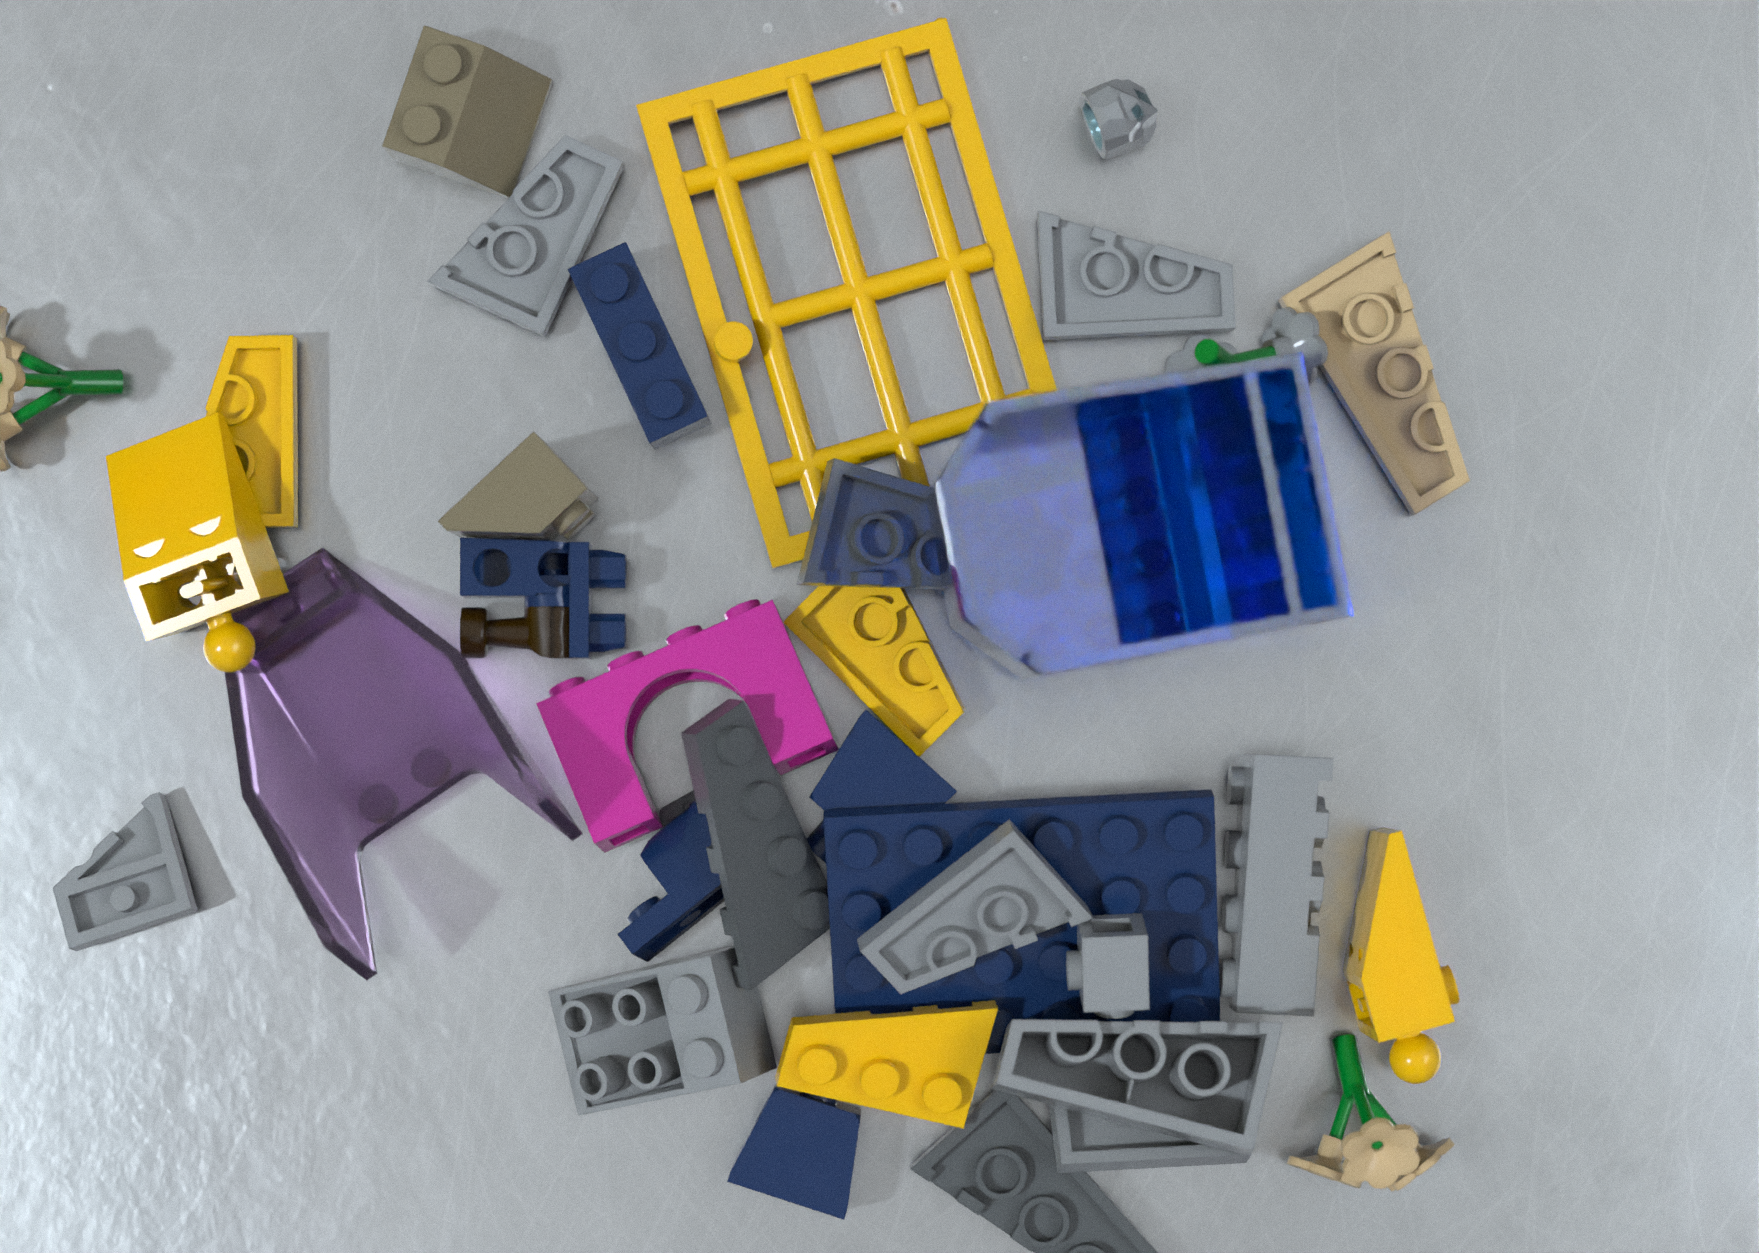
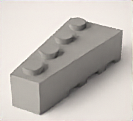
(1274, 883)
(1159, 1076)

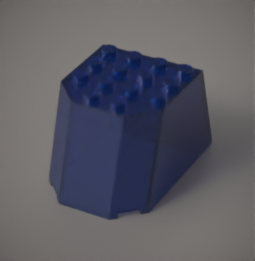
(1139, 518)

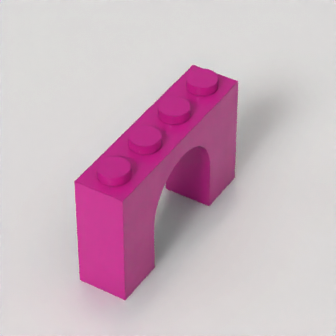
(598, 718)

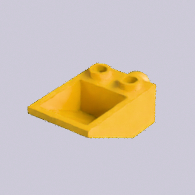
(192, 532)
(1393, 961)

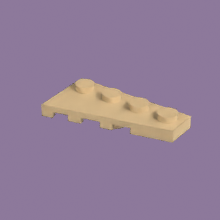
(1384, 371)

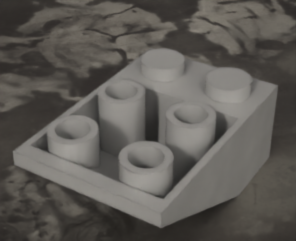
(661, 1032)

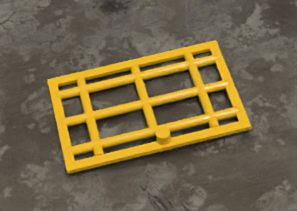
(733, 340)

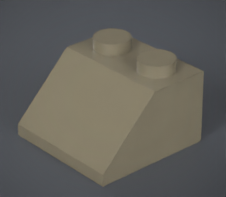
(466, 113)
(524, 498)

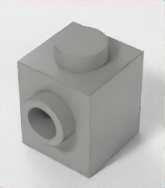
(1111, 965)

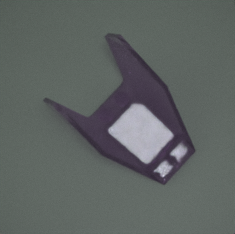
(351, 729)

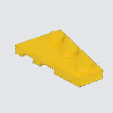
(260, 405)
(883, 656)
(892, 1062)

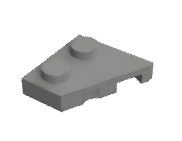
(128, 881)

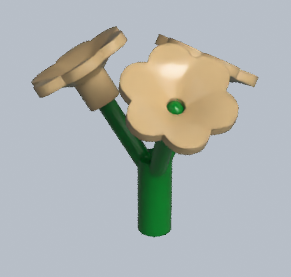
(62, 381)
(1381, 1150)

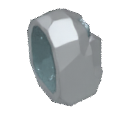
(1118, 117)

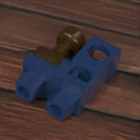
(556, 592)

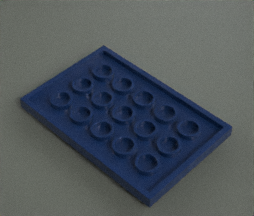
(1113, 850)

